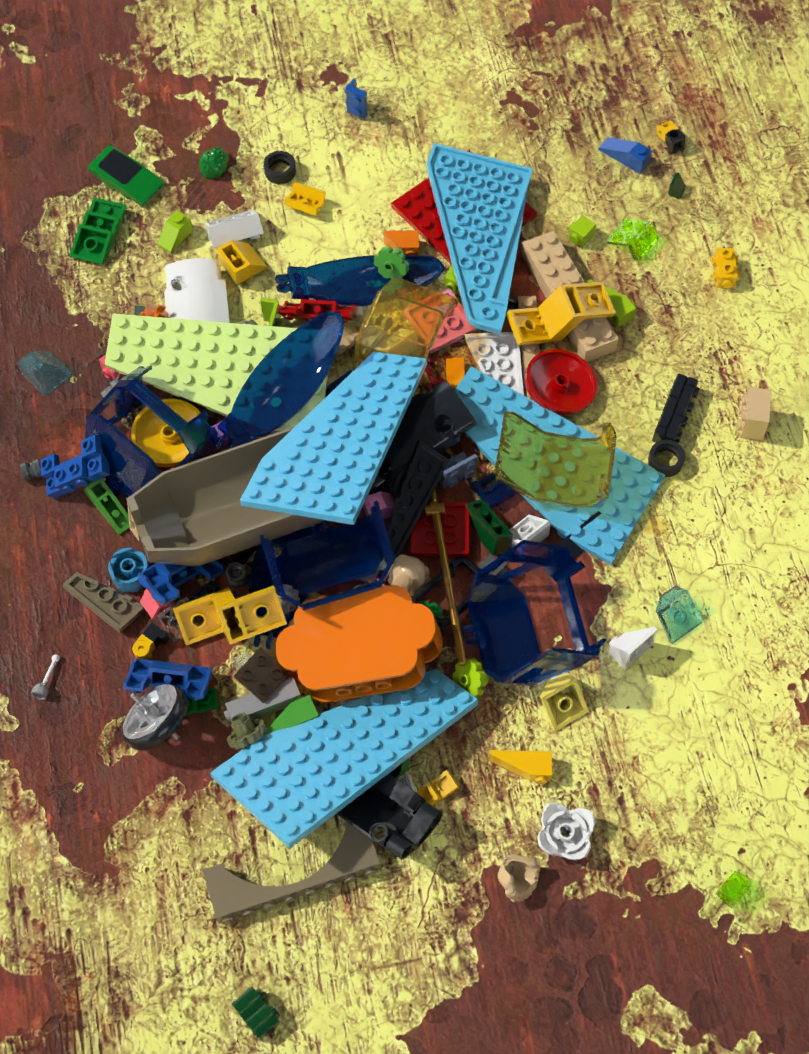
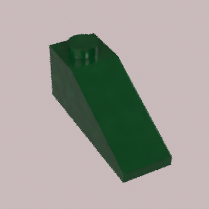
(491, 529)

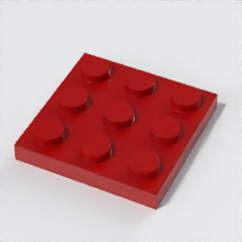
(455, 530)

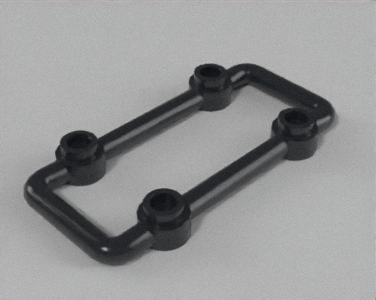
(437, 579)

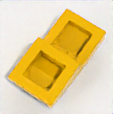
(438, 788)

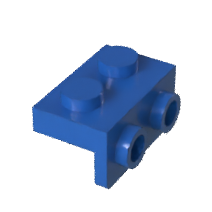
(356, 100)

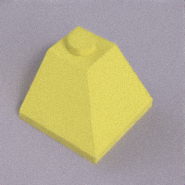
(563, 700)

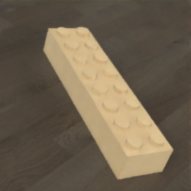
(553, 268)

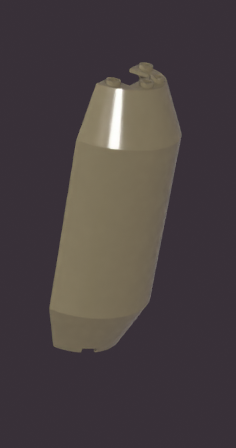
(196, 509)

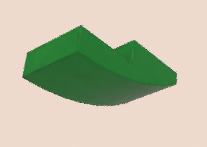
(208, 703)

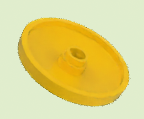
(158, 438)

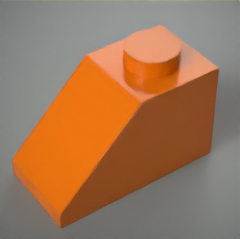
(405, 239)

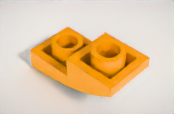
(455, 371)

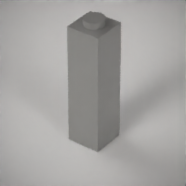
(256, 709)

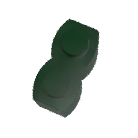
(256, 1013)

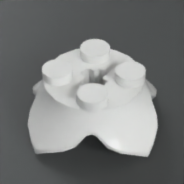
(578, 822)

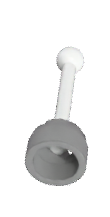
(41, 690)

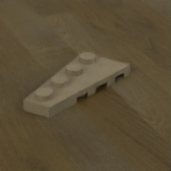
(109, 605)

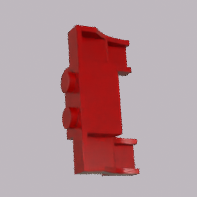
(311, 308)

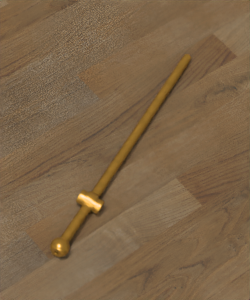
(435, 510)

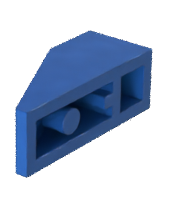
(627, 152)

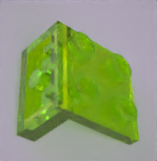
(636, 235)

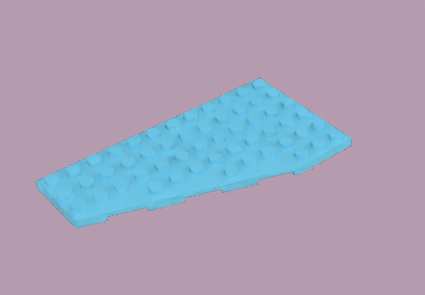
(338, 448)
(631, 480)
(317, 768)

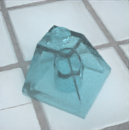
(43, 370)
(677, 613)

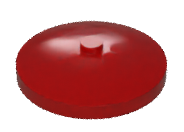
(561, 381)

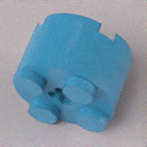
(125, 569)

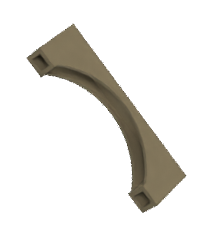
(237, 897)

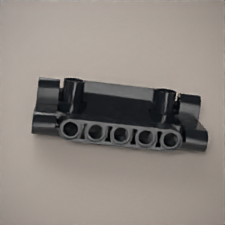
(432, 418)
(397, 807)

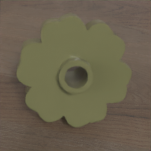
(245, 731)

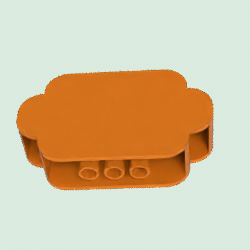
(360, 645)

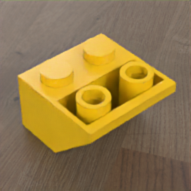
(240, 260)

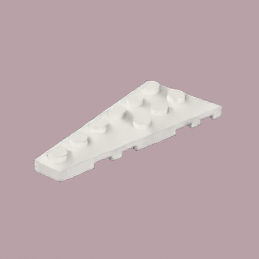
(497, 357)

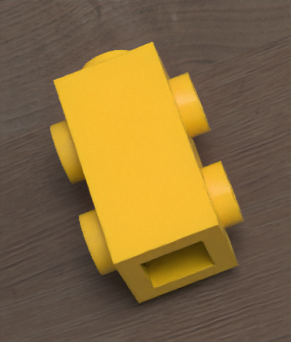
(725, 268)

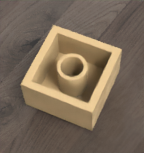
(754, 413)

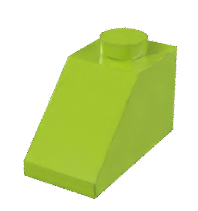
(175, 231)

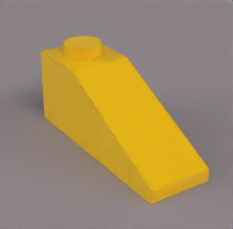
(528, 764)

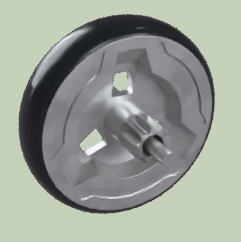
(150, 710)

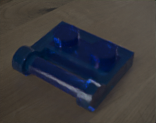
(493, 494)

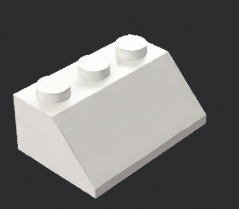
(234, 228)

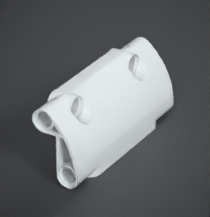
(204, 292)

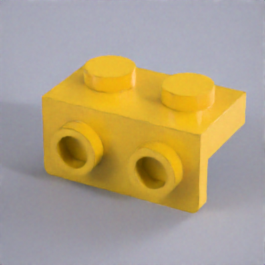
(305, 199)

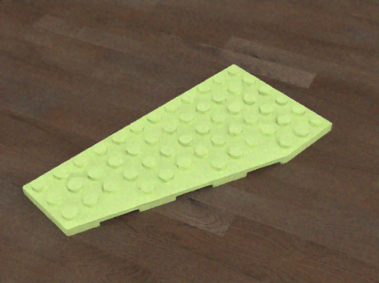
(197, 358)

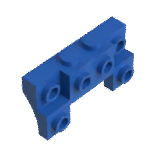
(77, 471)
(163, 578)
(151, 673)

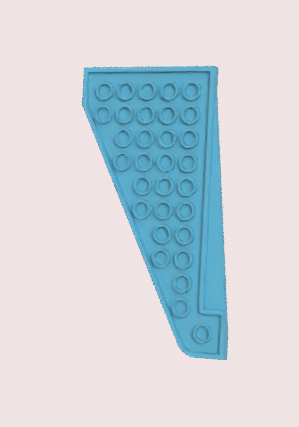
(481, 221)

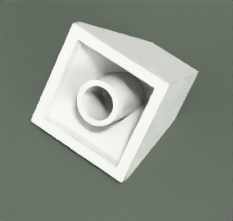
(631, 645)

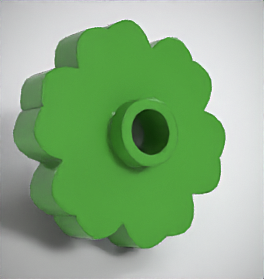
(391, 262)

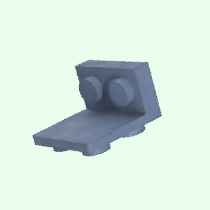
(457, 469)

